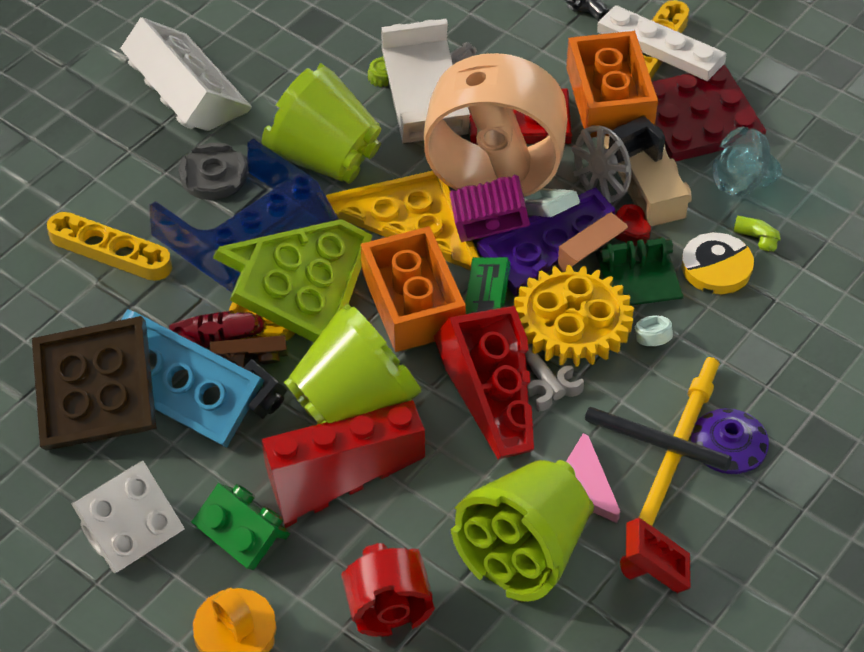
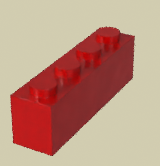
(339, 457)

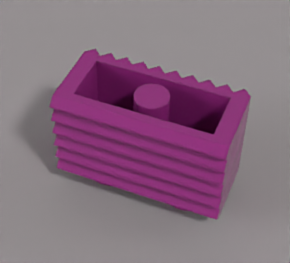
(489, 208)

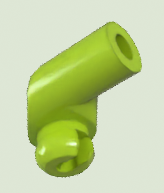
(758, 228)

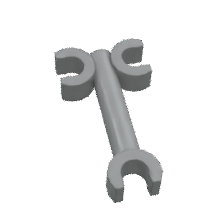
(548, 384)

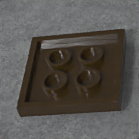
(93, 383)

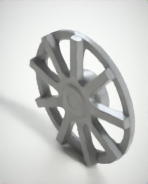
(601, 162)

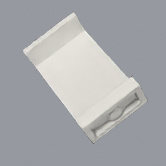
(414, 63)

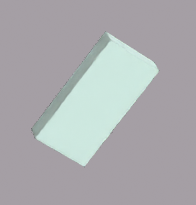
(550, 202)

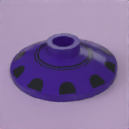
(746, 447)

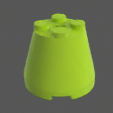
(323, 126)
(350, 371)
(523, 527)

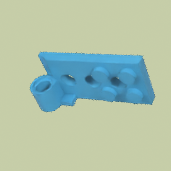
(205, 370)

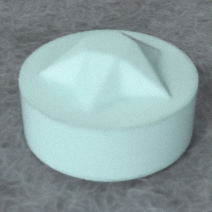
(653, 331)

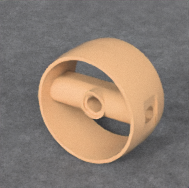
(491, 90)

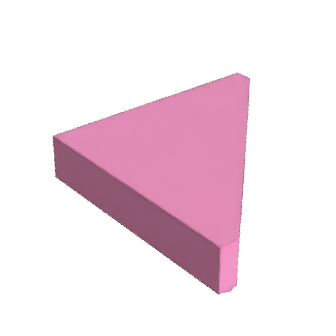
(592, 477)

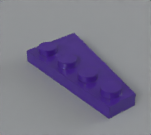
(537, 245)

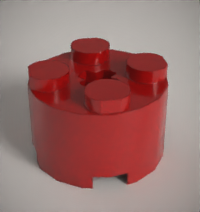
(387, 590)

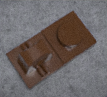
(265, 349)

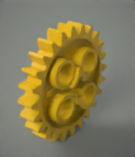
(574, 315)

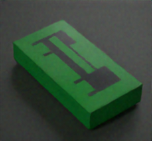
(487, 284)

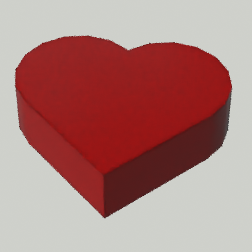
(637, 226)

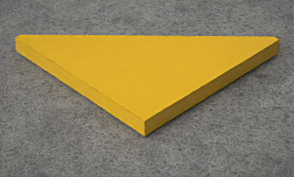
(406, 206)

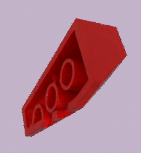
(488, 368)

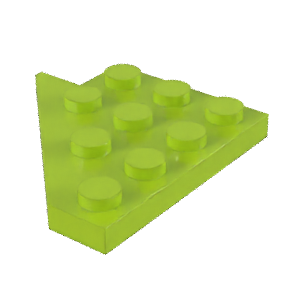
(297, 274)

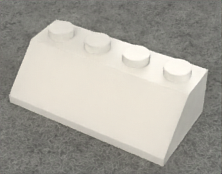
(183, 76)

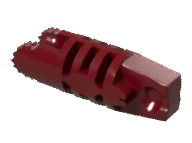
(219, 327)

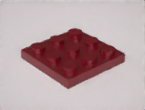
(701, 113)

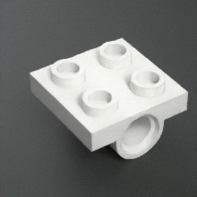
(127, 517)

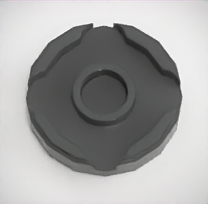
(213, 171)

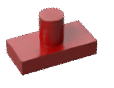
(655, 554)

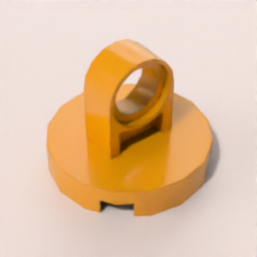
(235, 622)

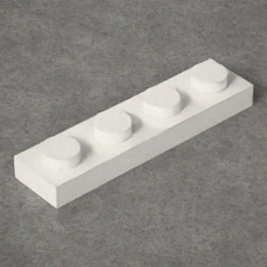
(665, 43)

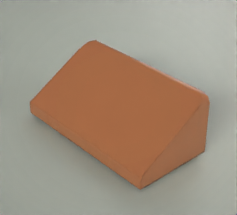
(589, 240)

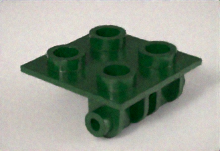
(642, 270)

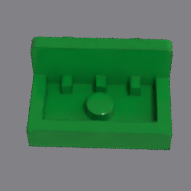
(239, 524)

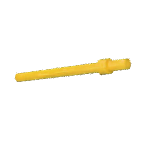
(698, 393)

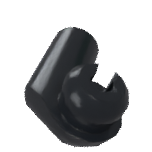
(594, 7)

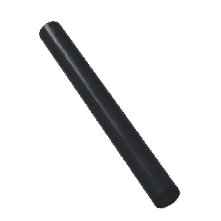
(658, 438)

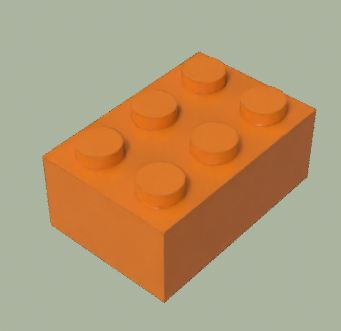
(610, 80)
(410, 286)

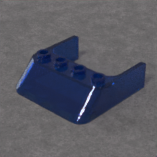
(291, 205)

